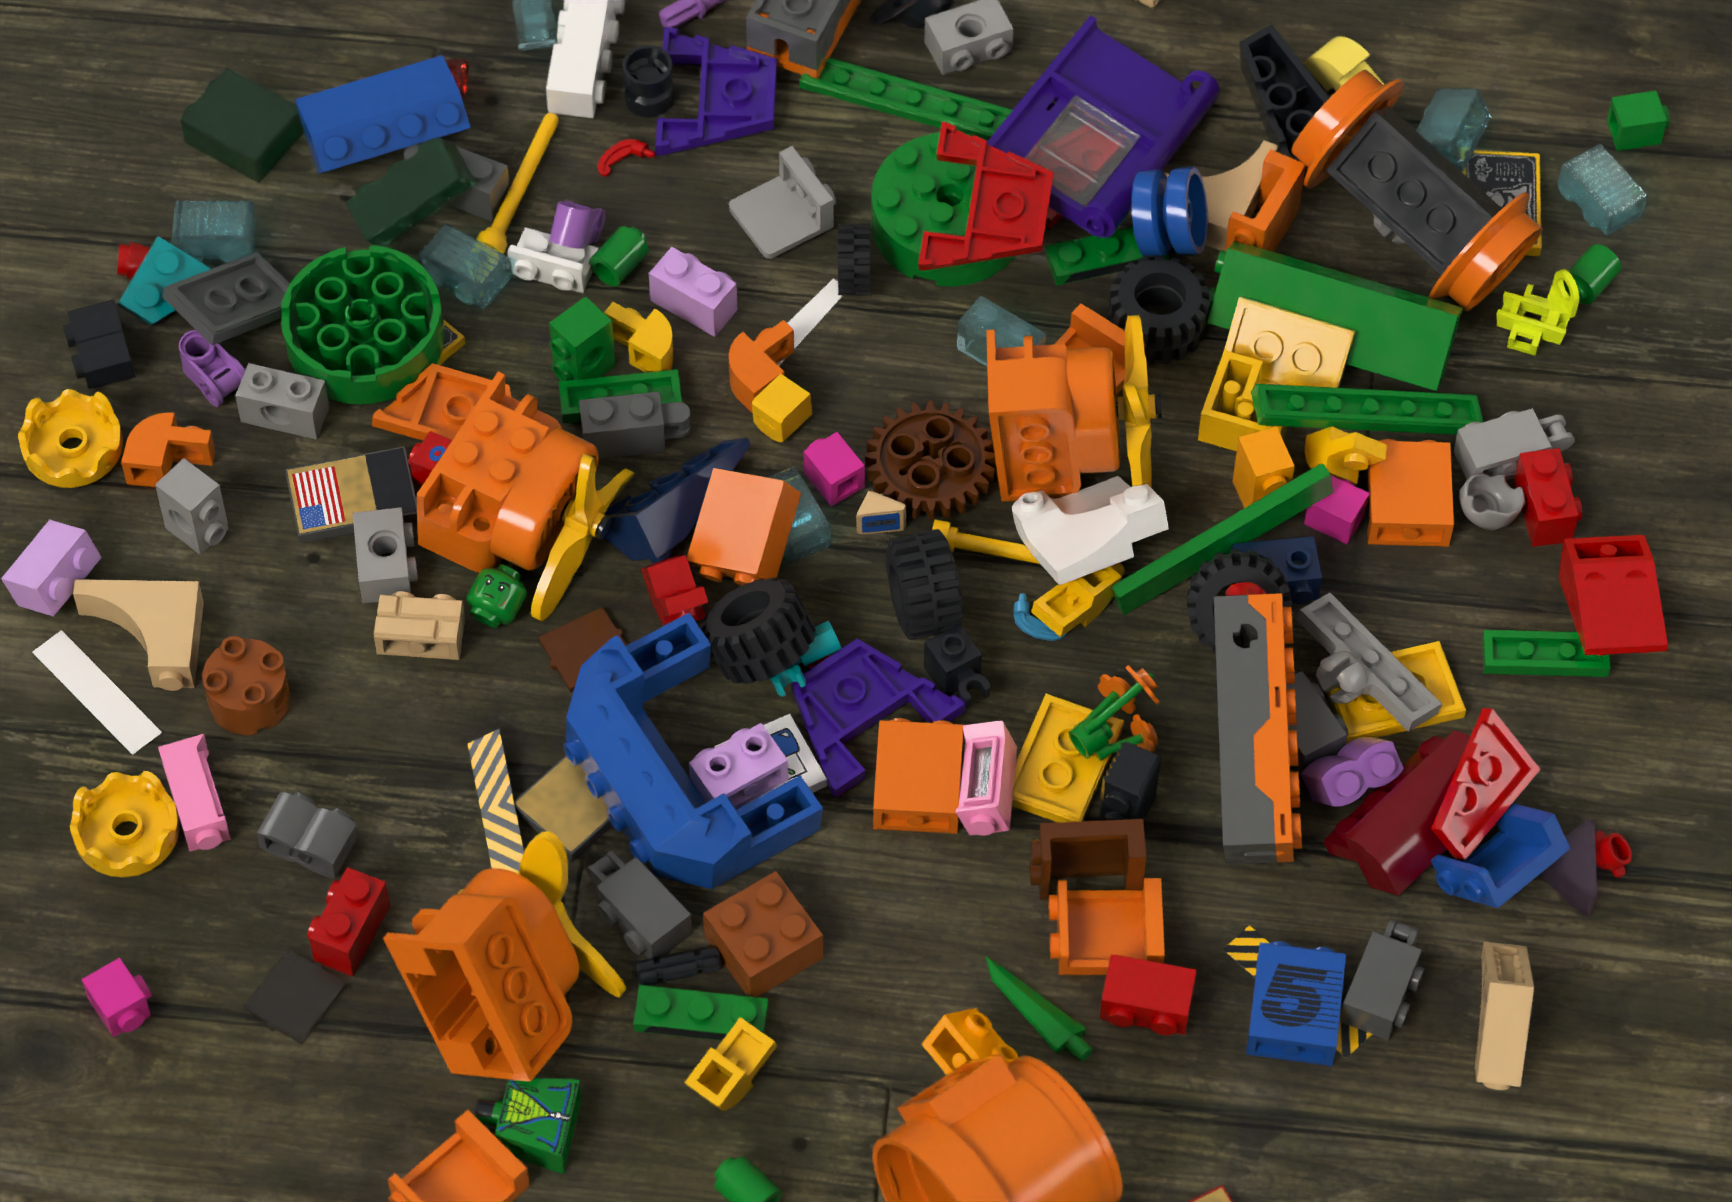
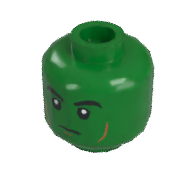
(496, 596)

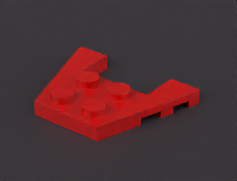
(1005, 207)

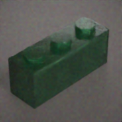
(410, 191)

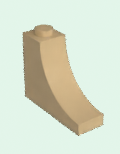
(1233, 192)
(159, 615)
(1503, 1015)

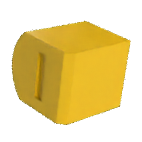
(781, 408)

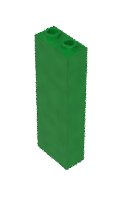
(1394, 328)

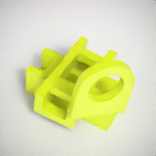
(1554, 310)

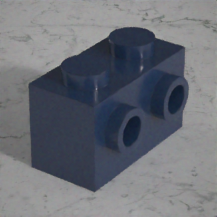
(1296, 560)

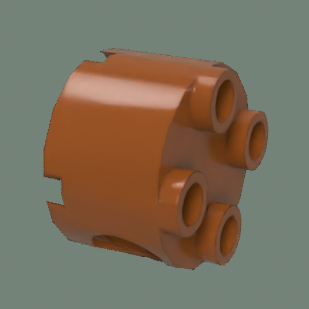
(246, 685)

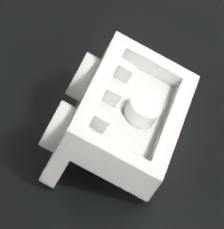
(551, 263)

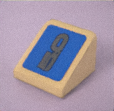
(880, 514)

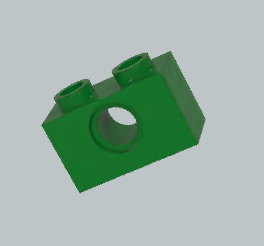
(582, 342)

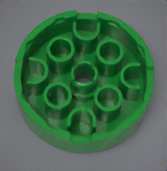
(921, 195)
(363, 323)

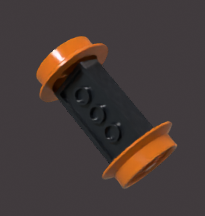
(1415, 190)

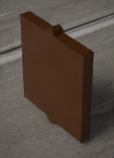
(576, 642)

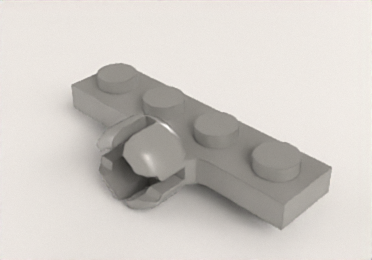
(1364, 665)

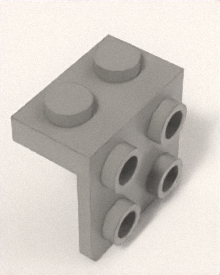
(785, 208)

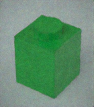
(1637, 120)

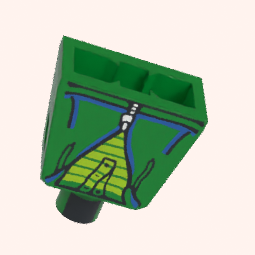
(535, 1119)

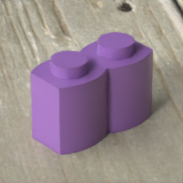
(1346, 776)

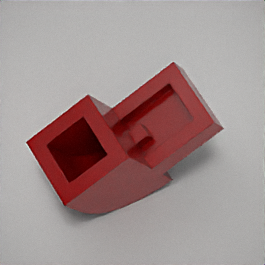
(674, 589)

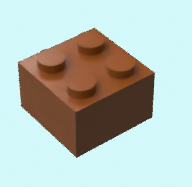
(763, 935)

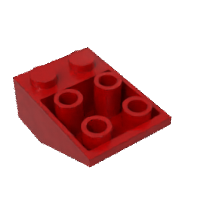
(1613, 594)

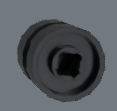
(648, 81)

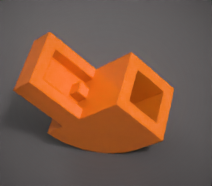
(755, 362)
(159, 443)

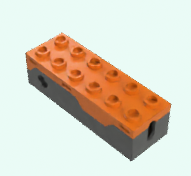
(798, 31)
(1255, 726)

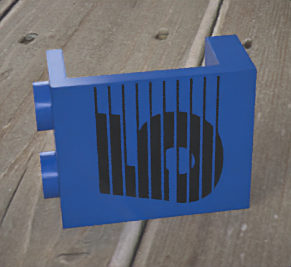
(1296, 1003)

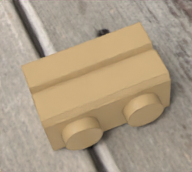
(419, 626)

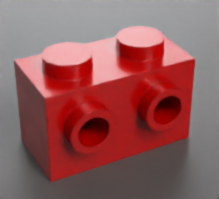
(1550, 505)
(349, 921)
(1147, 995)

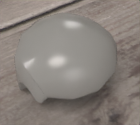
(1490, 501)

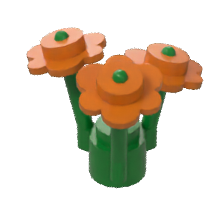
(1093, 732)

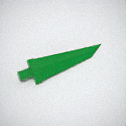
(1049, 1021)

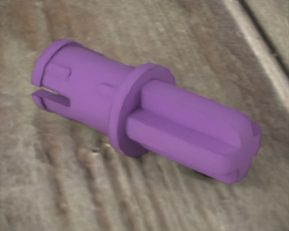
(685, 10)

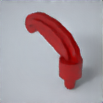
(620, 151)

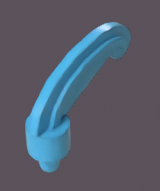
(1030, 624)

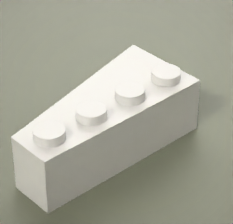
(582, 56)

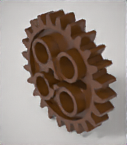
(931, 460)

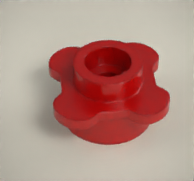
(1612, 853)

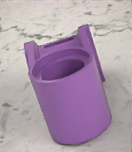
(576, 225)
(214, 372)

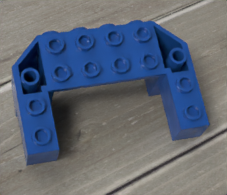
(645, 783)

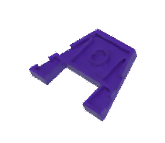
(733, 98)
(853, 694)

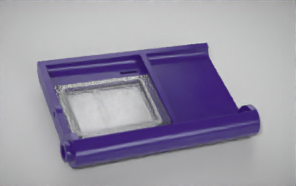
(1106, 125)

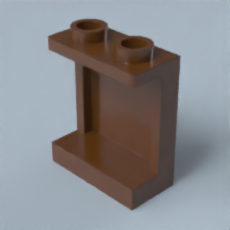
(1089, 851)

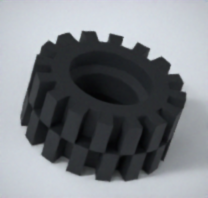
(853, 259)

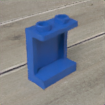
(1507, 861)

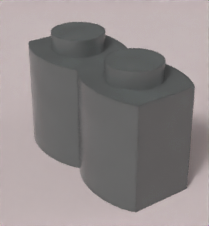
(308, 834)

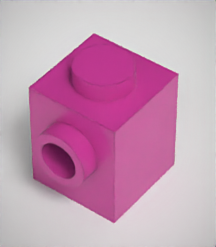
(834, 468)
(1339, 512)
(118, 997)

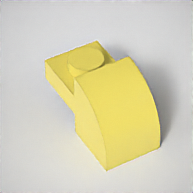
(1338, 63)

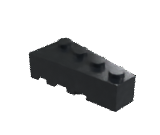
(1280, 88)

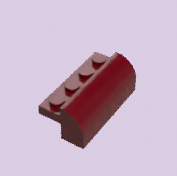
(1393, 825)

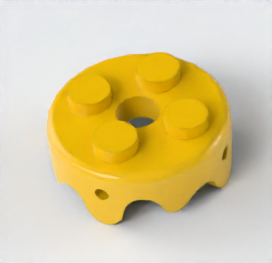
(68, 417)
(122, 800)

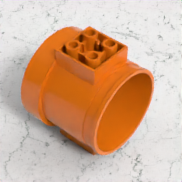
(997, 1139)

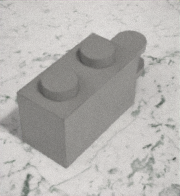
(1497, 443)

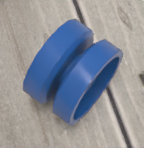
(1170, 212)

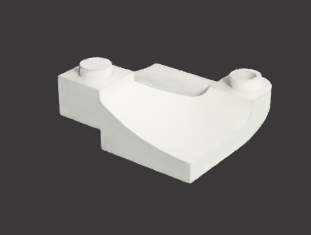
(1088, 527)

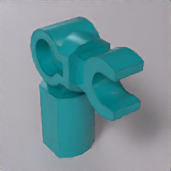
(822, 646)

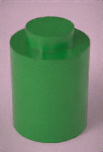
(619, 255)
(1594, 272)
(743, 1182)

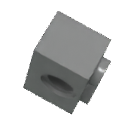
(968, 35)
(282, 401)
(192, 506)
(378, 534)

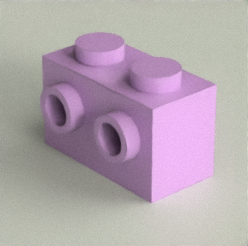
(693, 291)
(48, 567)
(740, 767)

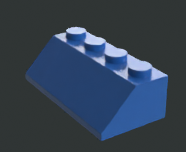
(382, 114)

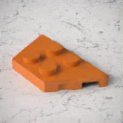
(434, 403)

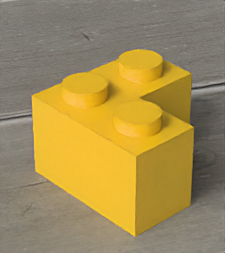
(1229, 404)

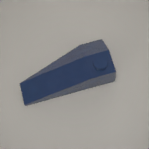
(665, 515)

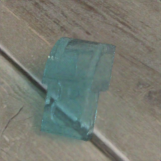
(534, 24)

